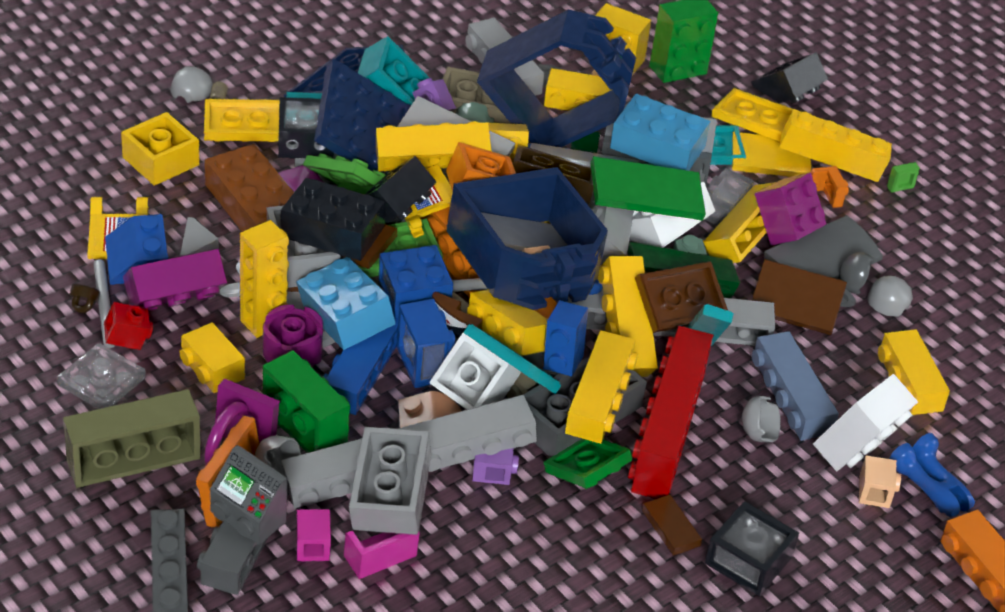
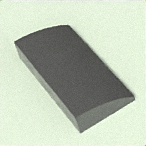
(825, 248)

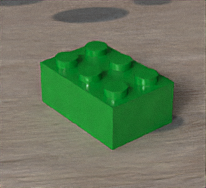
(683, 39)
(308, 404)

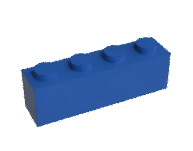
(361, 365)

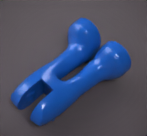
(925, 471)

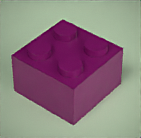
(790, 209)

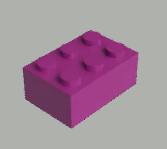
(175, 280)

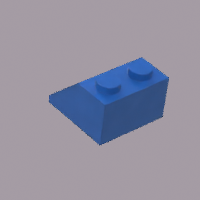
(135, 243)

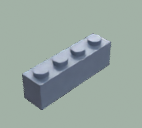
(794, 385)

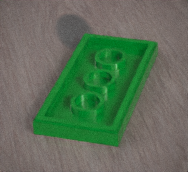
(647, 188)

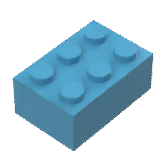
(659, 133)
(346, 302)

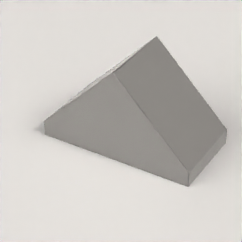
(197, 238)

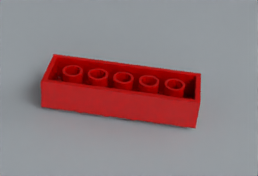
(670, 413)

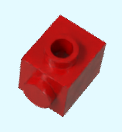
(127, 326)

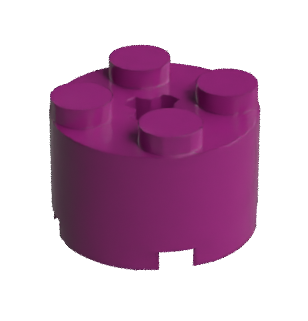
(293, 330)

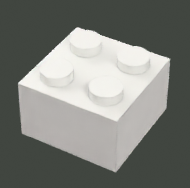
(474, 375)

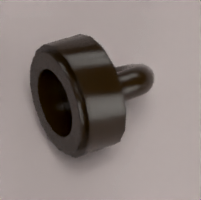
(85, 293)

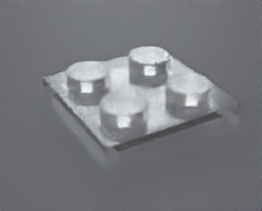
(101, 377)

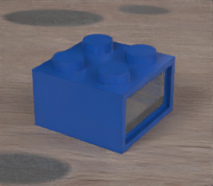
(413, 276)
(423, 340)

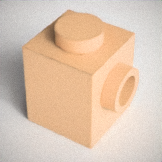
(878, 481)

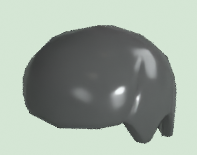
(856, 271)

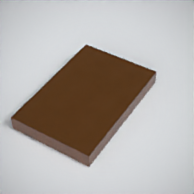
(678, 294)
(800, 296)

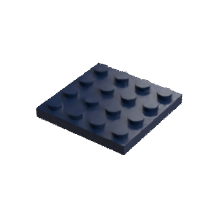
(351, 113)

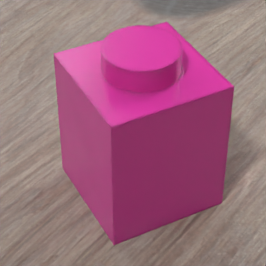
(313, 535)

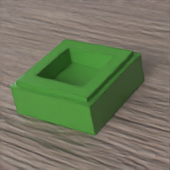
(903, 177)

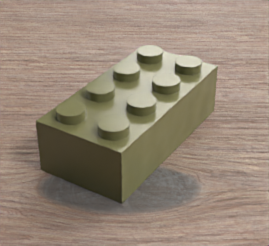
(132, 438)

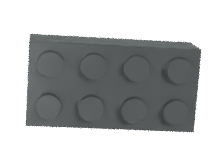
(552, 409)

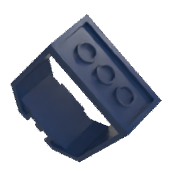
(568, 30)
(516, 274)

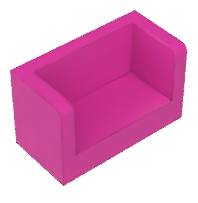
(378, 551)

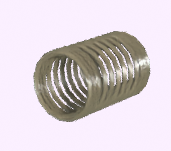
(214, 93)

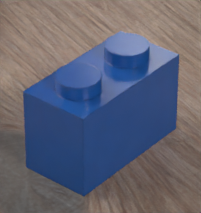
(565, 338)

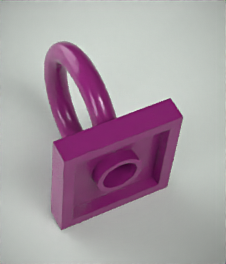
(232, 404)

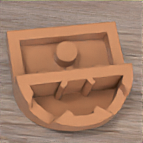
(425, 407)

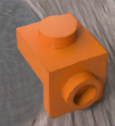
(832, 183)

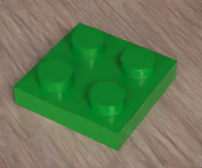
(587, 462)

